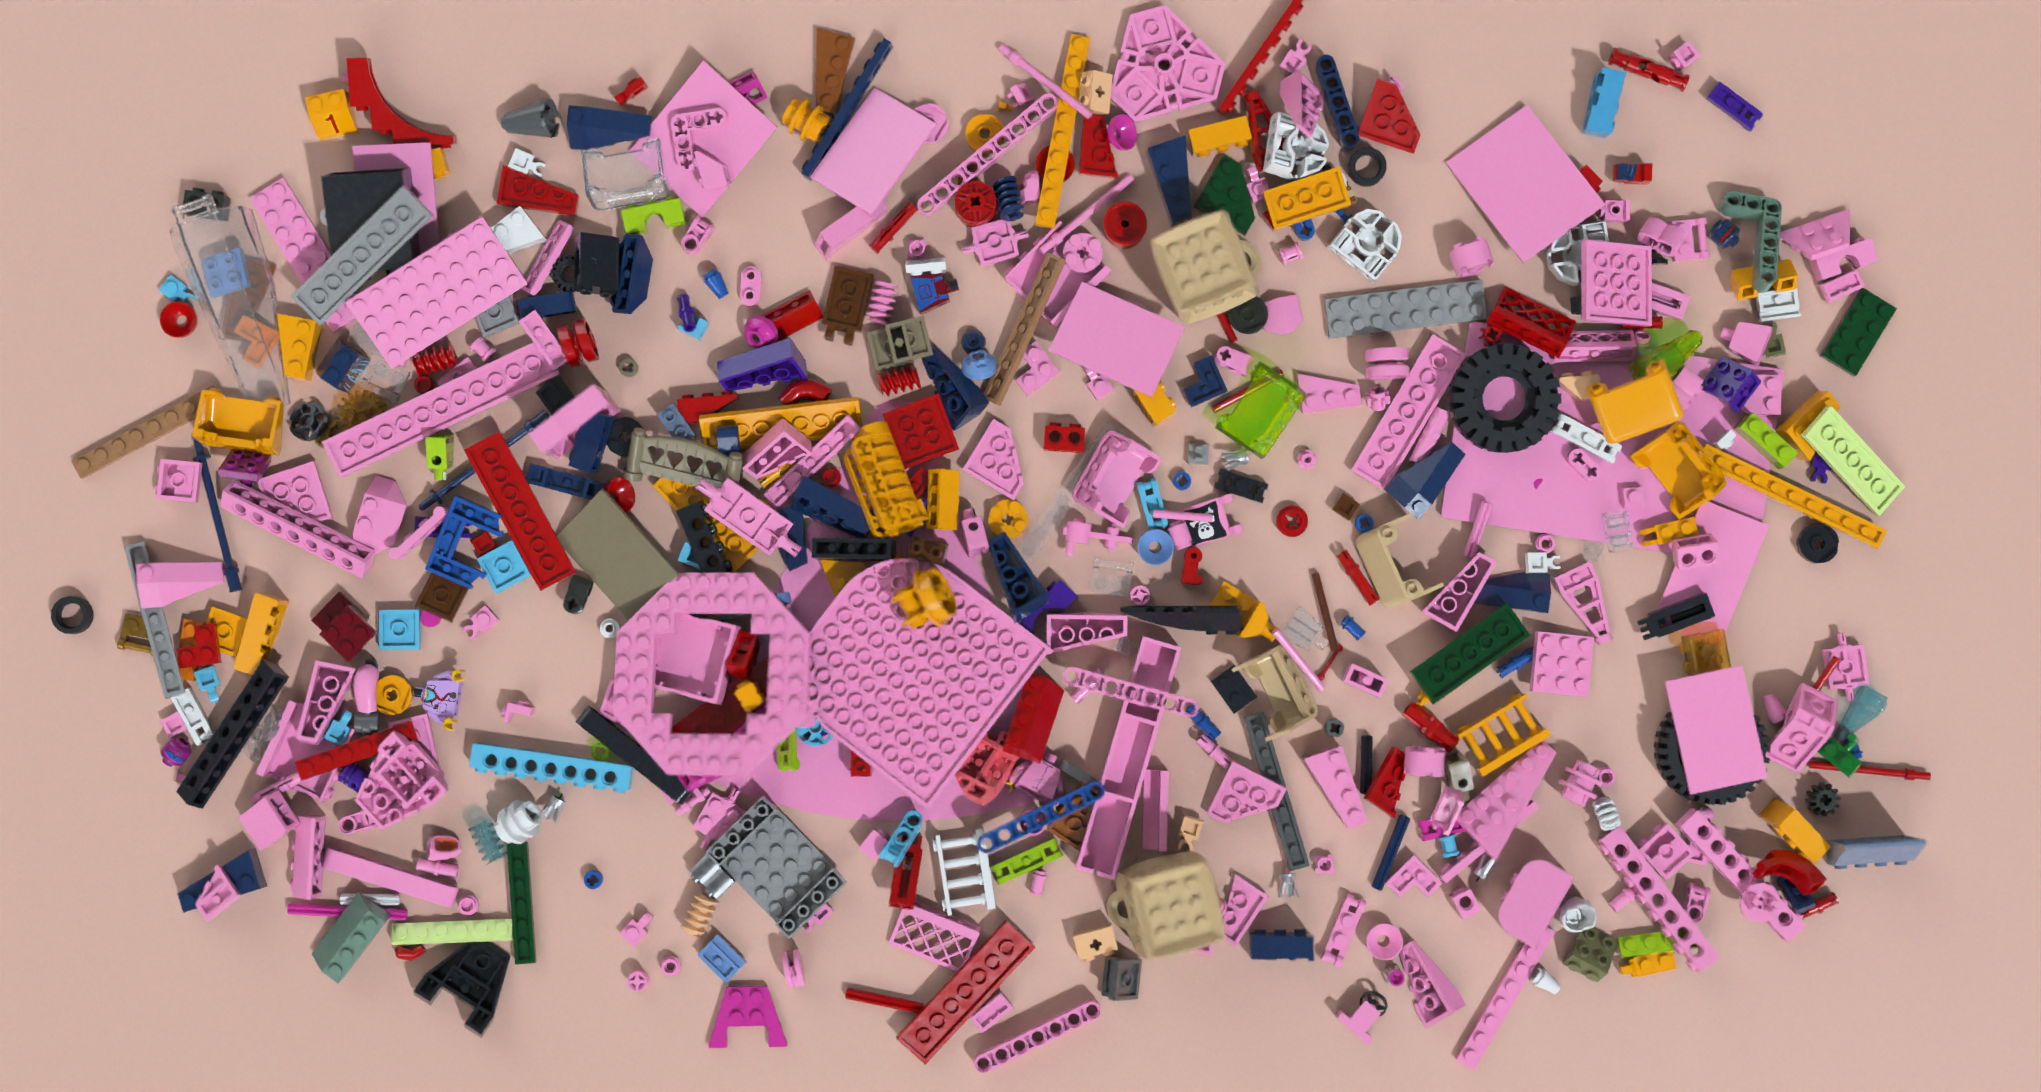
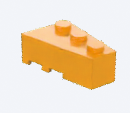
(299, 345)
(1799, 421)
(1795, 830)

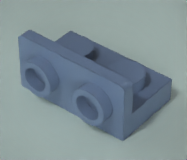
(675, 423)

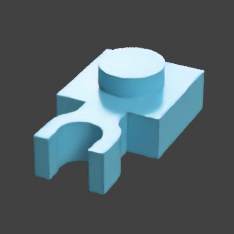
(175, 290)

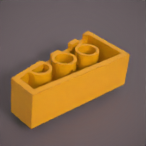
(260, 631)

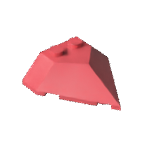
(986, 769)

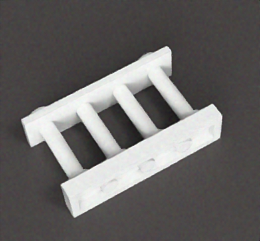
(983, 878)

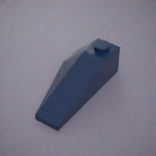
(602, 127)
(959, 394)
(1519, 590)

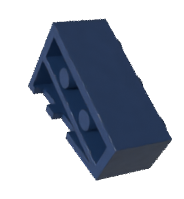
(1281, 945)

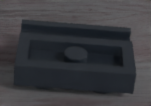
(555, 395)
(1233, 689)

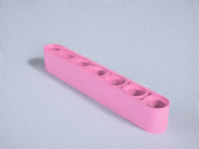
(1141, 690)
(390, 876)
(1030, 1043)

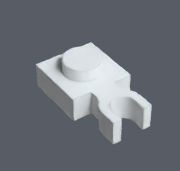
(523, 162)
(1539, 562)

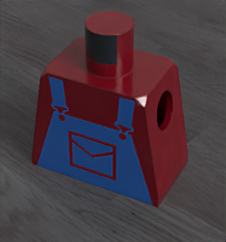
(932, 291)

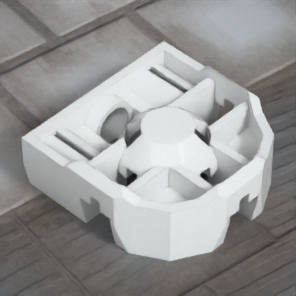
(1282, 161)
(1367, 236)
(1567, 270)

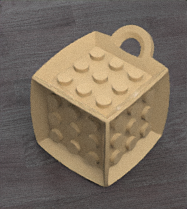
(1206, 266)
(1168, 905)

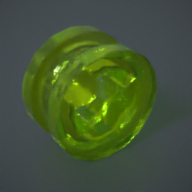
(599, 757)

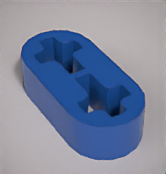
(1308, 225)

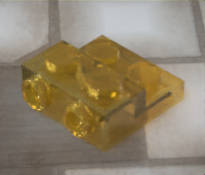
(1705, 652)

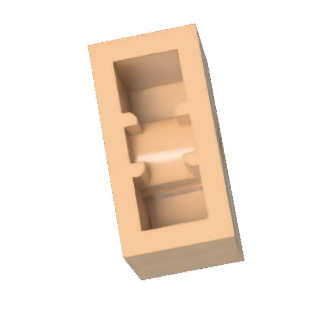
(1096, 91)
(1102, 934)

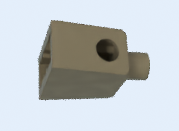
(1458, 773)

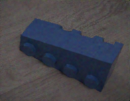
(830, 508)
(1017, 580)
(243, 871)

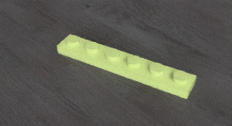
(452, 931)

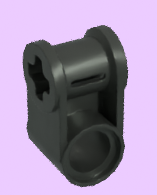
(578, 592)

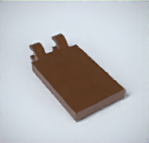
(847, 303)

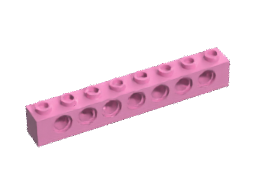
(297, 528)
(1689, 825)
(1706, 954)

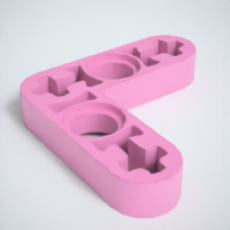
(690, 126)

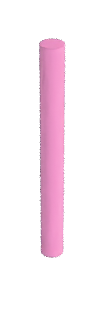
(1298, 659)

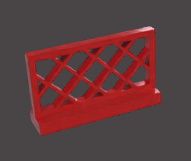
(1528, 329)

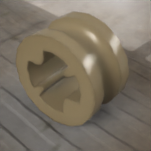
(627, 373)

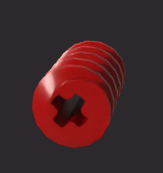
(434, 360)
(898, 380)

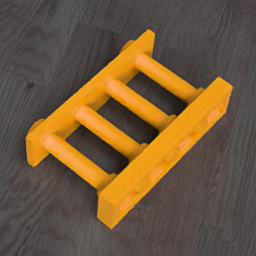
(1519, 745)

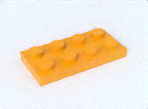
(1307, 198)

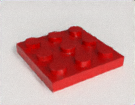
(921, 431)

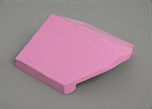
(1283, 315)

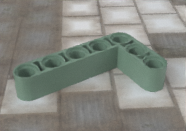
(1761, 214)

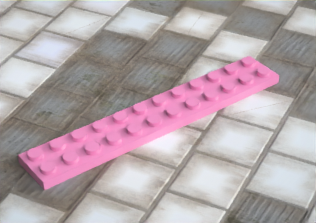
(438, 409)

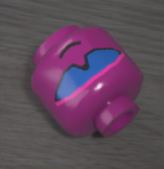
(175, 751)

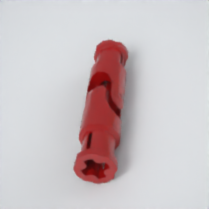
(1655, 72)

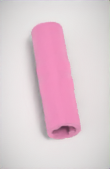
(1430, 435)

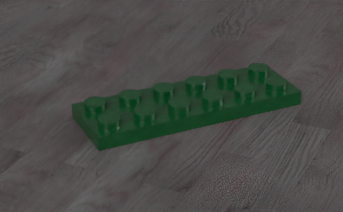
(1469, 653)

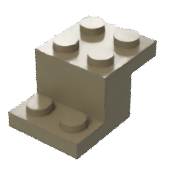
(899, 343)

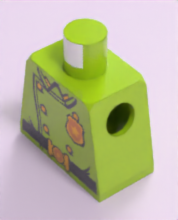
(440, 446)

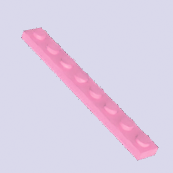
(1502, 1001)

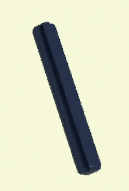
(1390, 853)

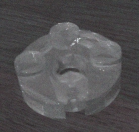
(269, 729)

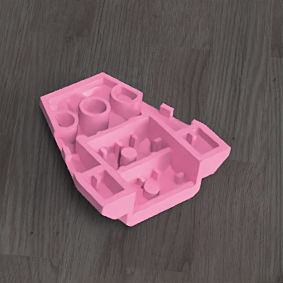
(400, 782)

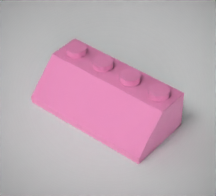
(308, 857)

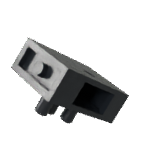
(596, 264)

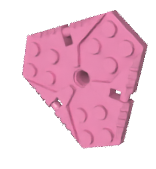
(1143, 87)

